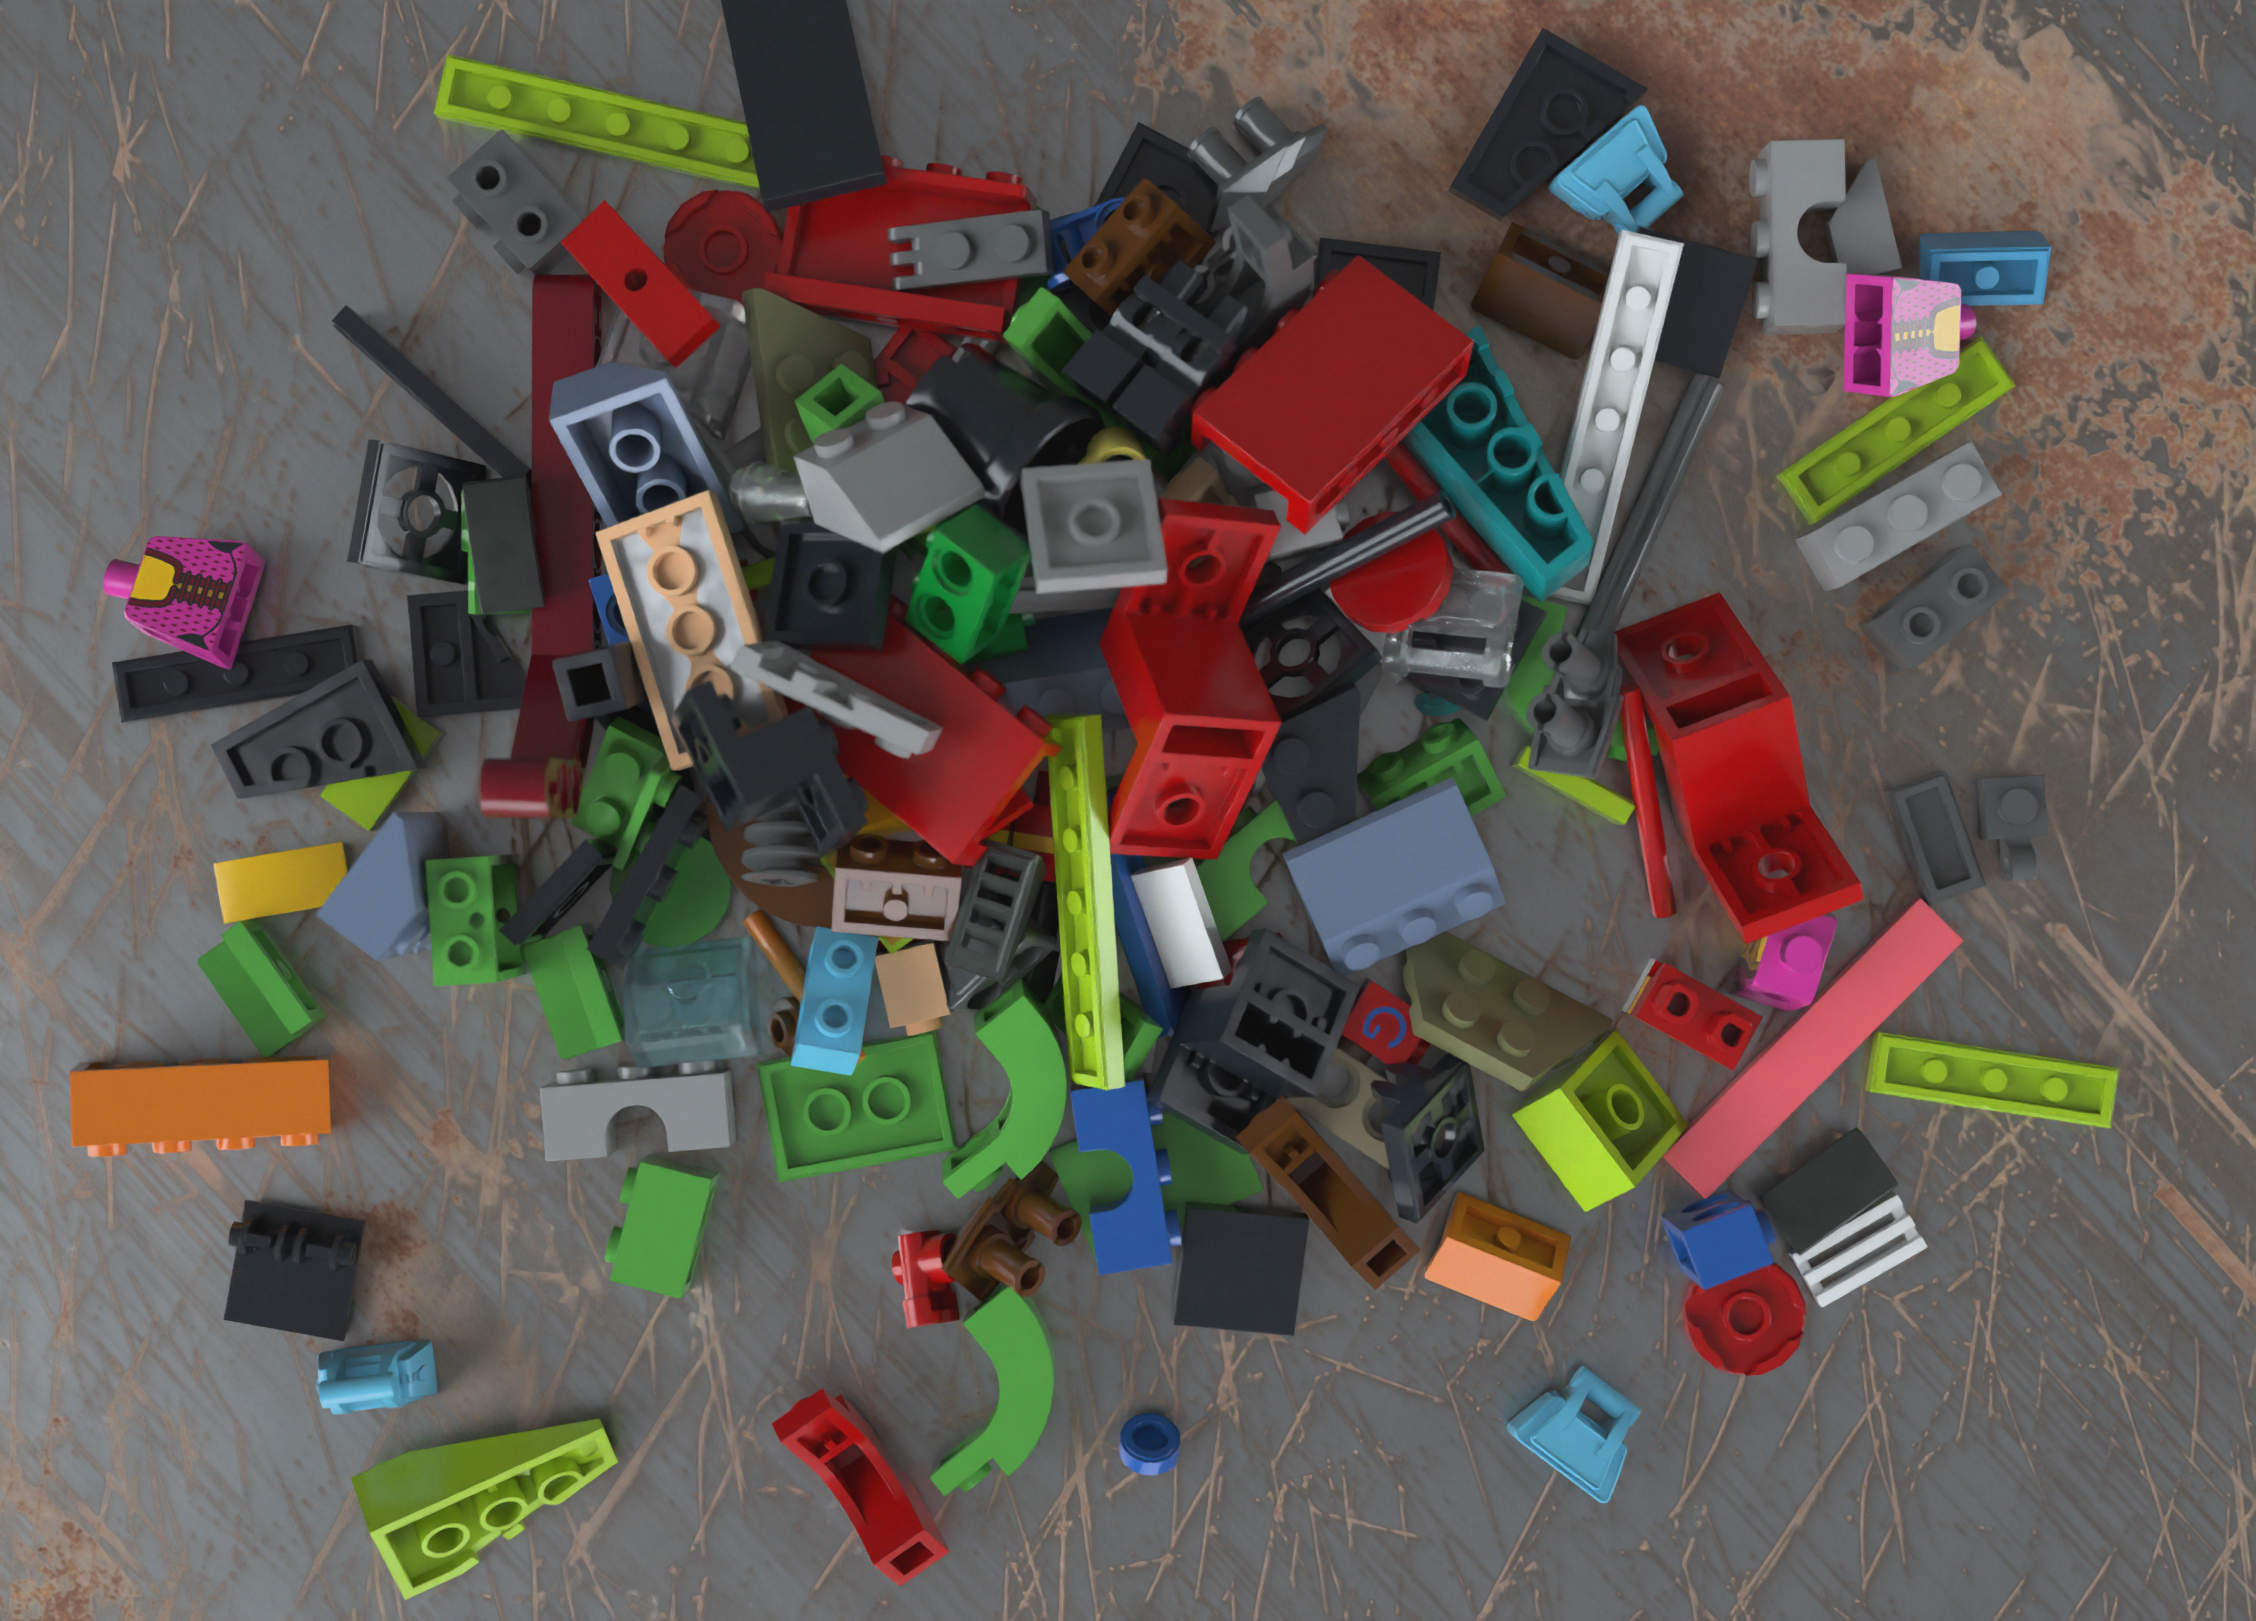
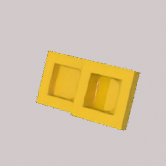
(279, 881)

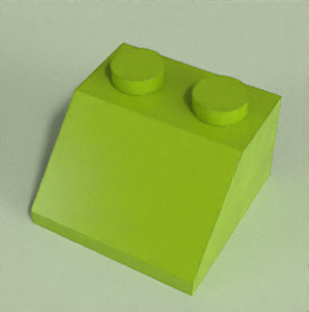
(1601, 1121)

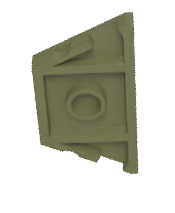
(788, 356)
(1494, 1012)

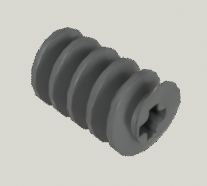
(779, 849)

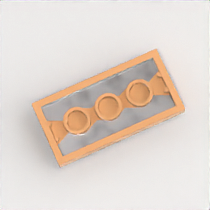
(686, 612)

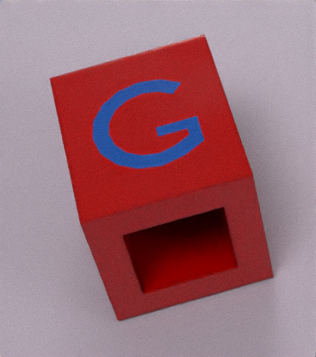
(1383, 1026)

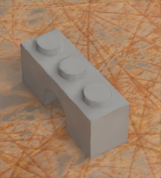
(1794, 289)
(1898, 517)
(584, 1111)

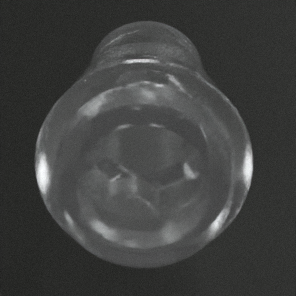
(767, 494)

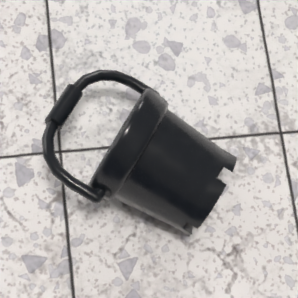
(1003, 426)

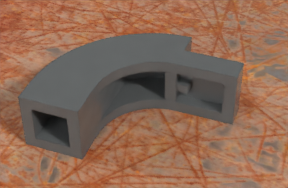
(1268, 272)

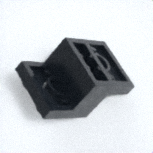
(770, 767)
(1253, 1039)

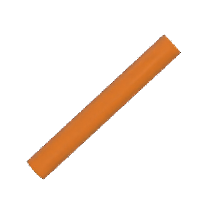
(779, 954)

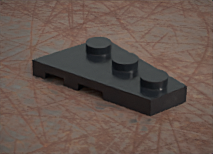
(1542, 121)
(321, 738)
(650, 878)

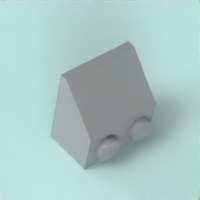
(885, 477)

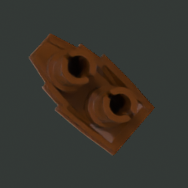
(1001, 1230)

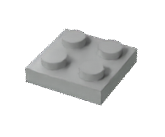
(1093, 526)

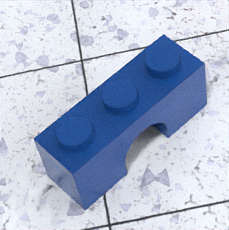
(1135, 1228)

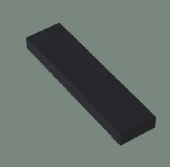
(430, 395)
(260, 673)

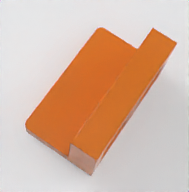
(1499, 1257)

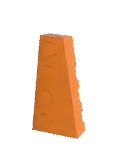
(199, 1102)

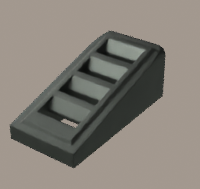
(1016, 917)

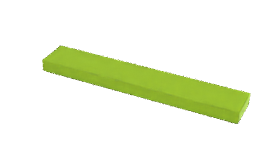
(596, 121)
(1085, 901)

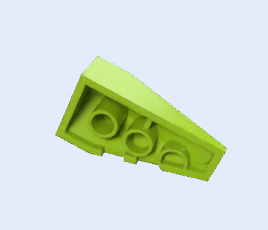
(453, 1499)

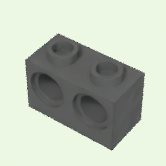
(1933, 608)

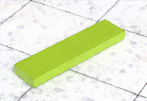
(1894, 433)
(1992, 1079)

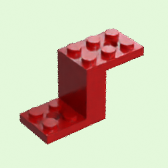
(1191, 684)
(1735, 768)

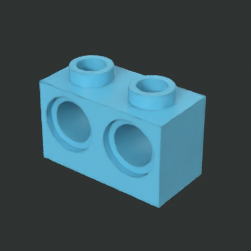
(834, 1001)

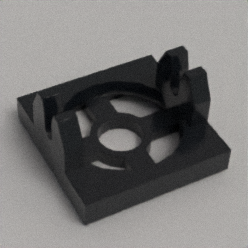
(367, 544)
(1356, 657)
(1422, 1172)

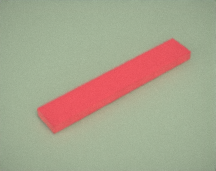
(1811, 1047)

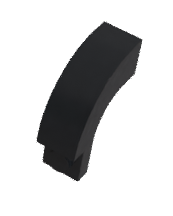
(606, 686)

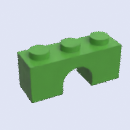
(1228, 879)

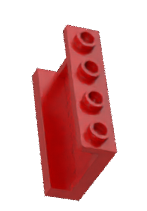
(839, 252)
(1333, 389)
(978, 758)

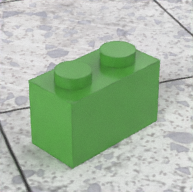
(661, 1226)

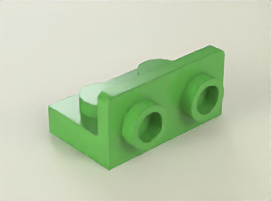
(1439, 754)
(626, 790)

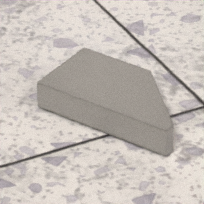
(1862, 227)

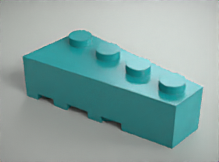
(1499, 476)

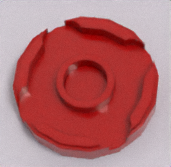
(722, 243)
(1397, 585)
(1747, 1321)

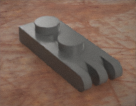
(973, 250)

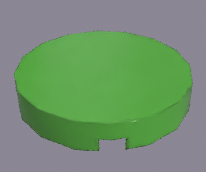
(695, 901)

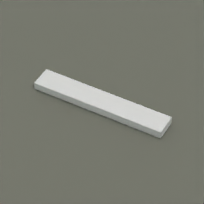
(1615, 391)

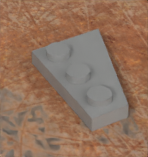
(837, 697)

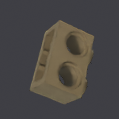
(1348, 1112)

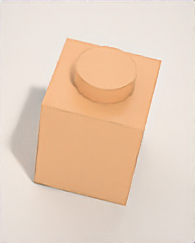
(913, 988)

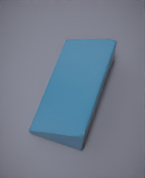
(1988, 265)

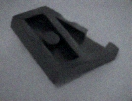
(459, 659)
(1316, 763)

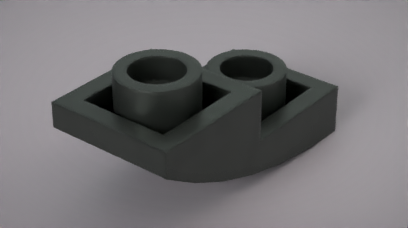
(503, 544)

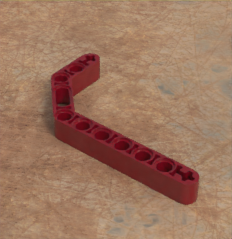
(549, 752)

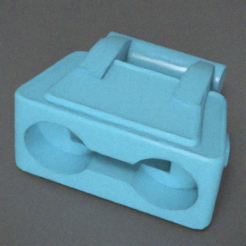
(1613, 168)
(376, 1376)
(1573, 1441)

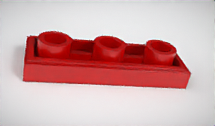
(640, 284)

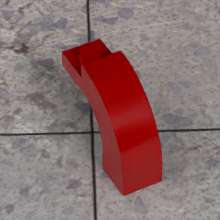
(866, 1482)

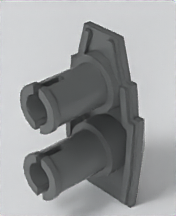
(1266, 176)
(1579, 708)

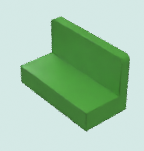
(260, 987)
(575, 992)

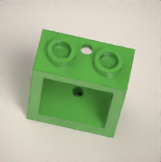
(464, 919)

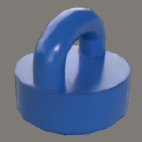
(1149, 1444)

